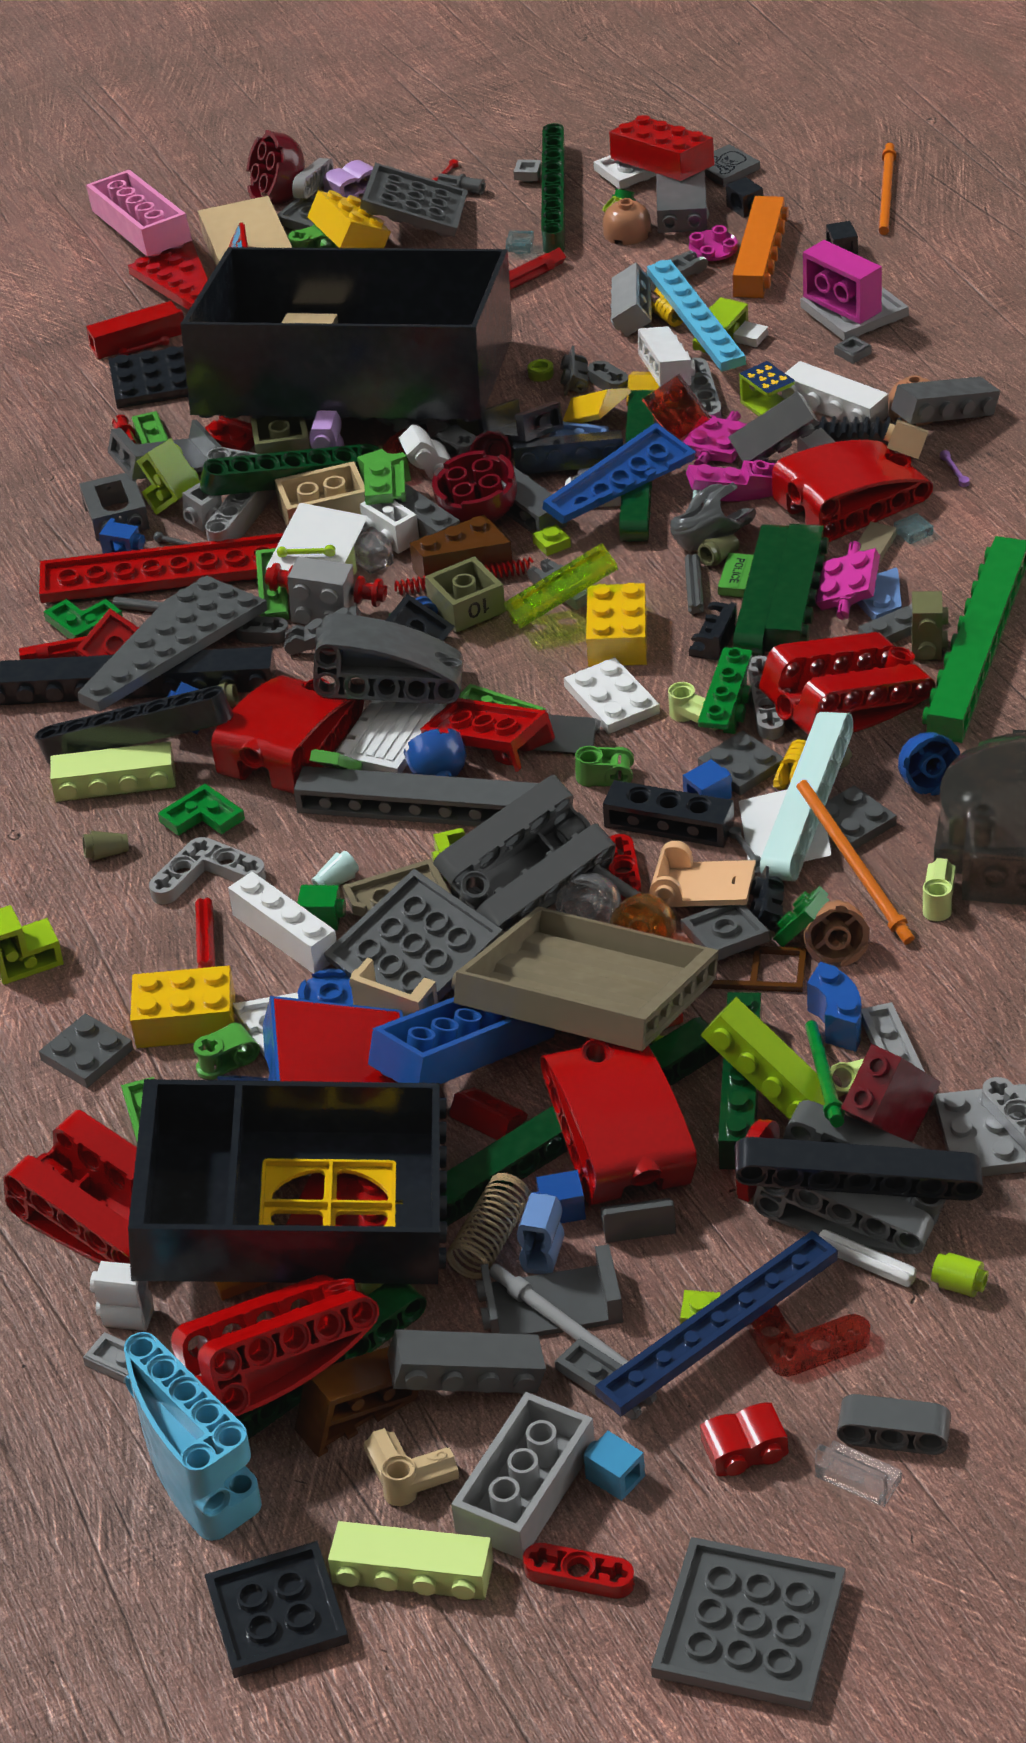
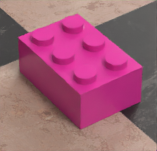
(842, 281)

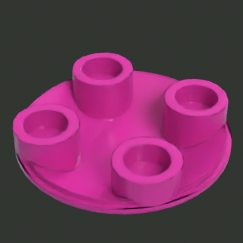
(714, 243)

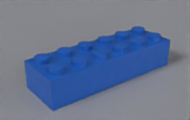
(448, 1042)

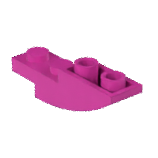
(753, 479)

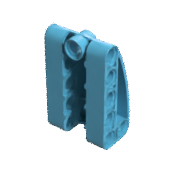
(191, 1440)

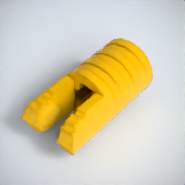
(665, 311)
(788, 764)

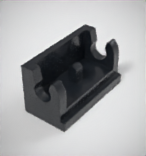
(715, 632)

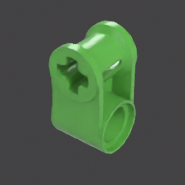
(310, 238)
(600, 765)
(226, 1049)

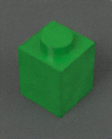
(323, 903)

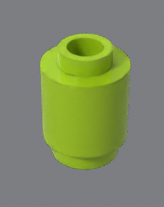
(959, 1274)

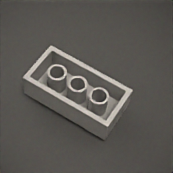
(523, 1474)

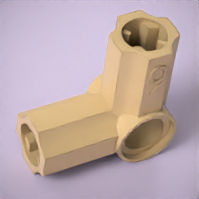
(407, 1476)

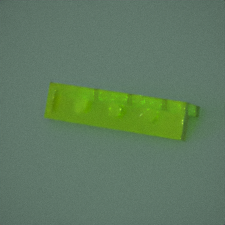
(560, 586)

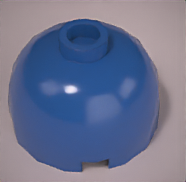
(436, 753)
(925, 761)

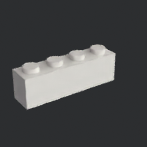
(664, 355)
(836, 394)
(281, 921)

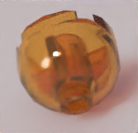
(646, 914)

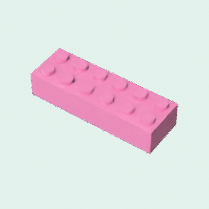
(139, 213)

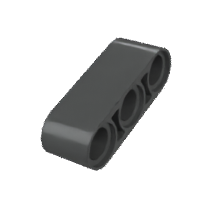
(894, 1424)

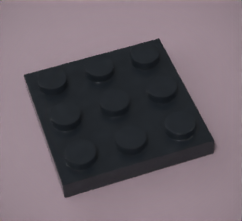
(148, 377)
(276, 1609)

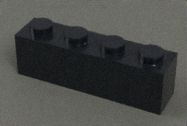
(565, 451)

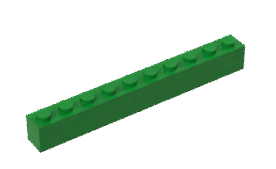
(976, 640)

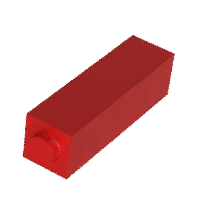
(134, 329)

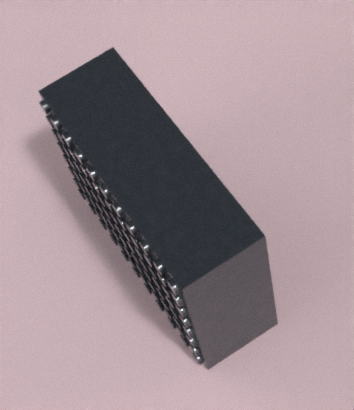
(411, 338)

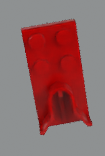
(495, 727)

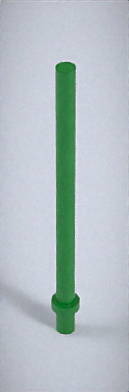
(832, 1106)

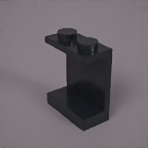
(524, 425)

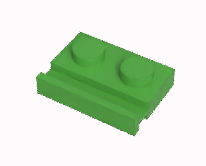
(384, 482)

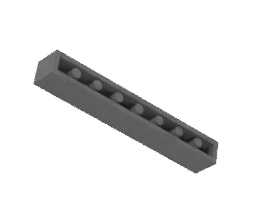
(403, 795)

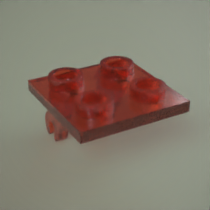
(676, 407)

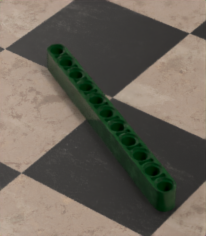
(541, 1137)

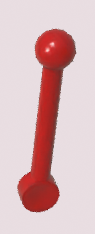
(452, 164)
(164, 340)

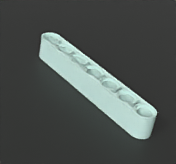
(796, 821)

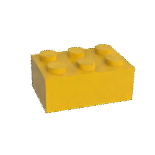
(347, 223)
(616, 623)
(180, 1005)

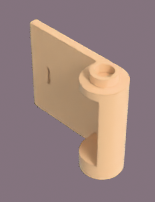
(692, 883)

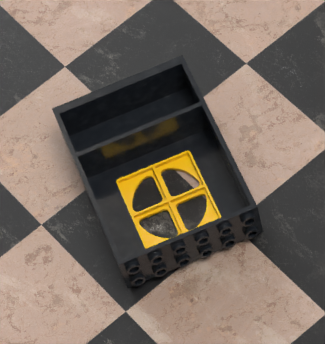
(225, 1146)

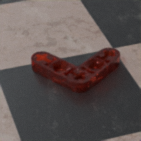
(798, 1345)

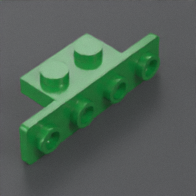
(728, 692)

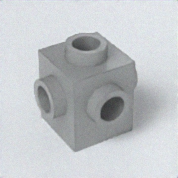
(199, 506)

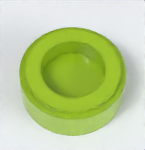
(540, 370)

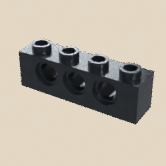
(668, 813)

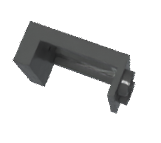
(121, 489)

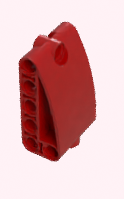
(847, 485)
(844, 675)
(279, 729)
(618, 1119)
(78, 1189)
(283, 1350)

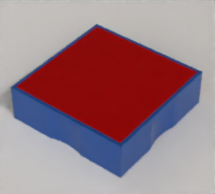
(321, 1040)

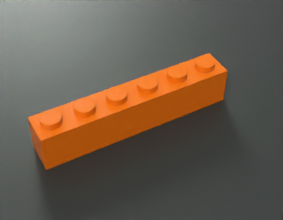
(760, 247)

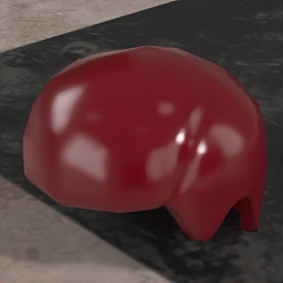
(493, 444)

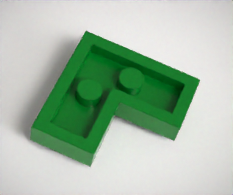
(75, 622)
(201, 805)
(805, 912)

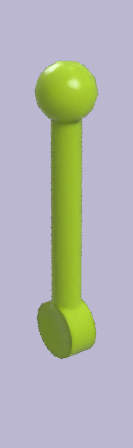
(329, 551)

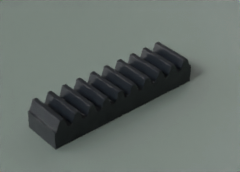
(856, 430)

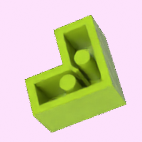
(168, 475)
(26, 948)

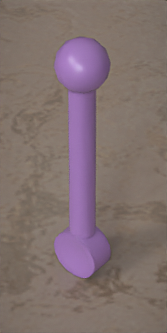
(963, 481)

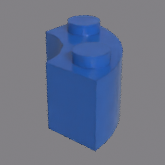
(837, 1003)

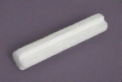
(871, 1259)

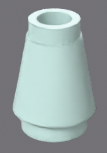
(337, 870)

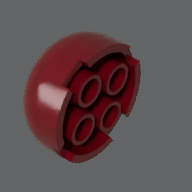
(273, 166)
(473, 486)

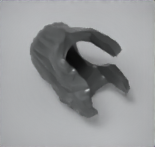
(707, 519)

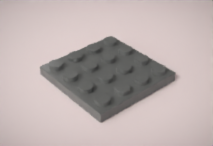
(414, 200)
(415, 936)
(749, 1623)

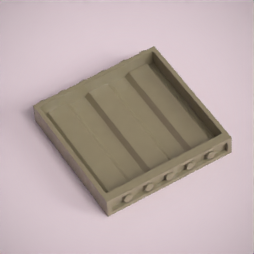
(586, 977)

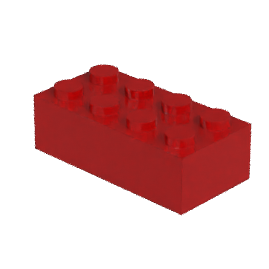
(661, 148)

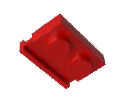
(232, 433)

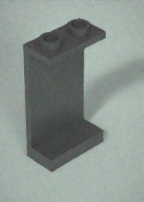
(681, 204)
(126, 452)
(583, 1294)

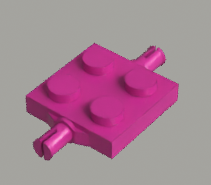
(712, 439)
(848, 579)

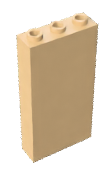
(260, 222)

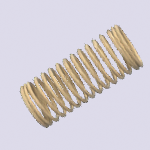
(462, 1244)

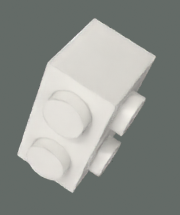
(393, 522)

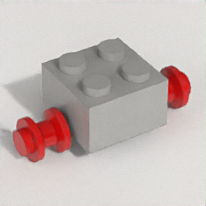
(322, 588)

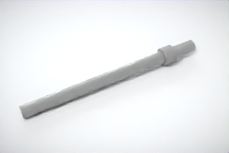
(522, 1291)

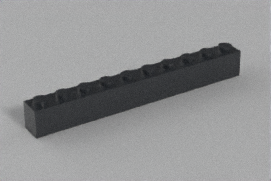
(62, 678)

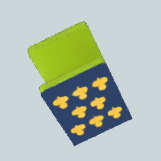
(767, 383)

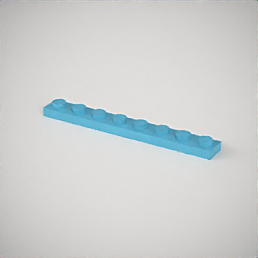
(696, 315)

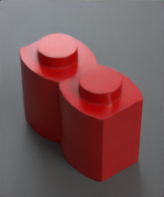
(744, 1439)

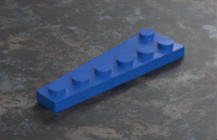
(627, 468)

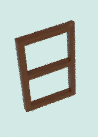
(754, 984)

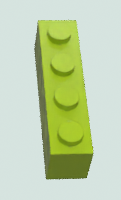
(763, 1058)

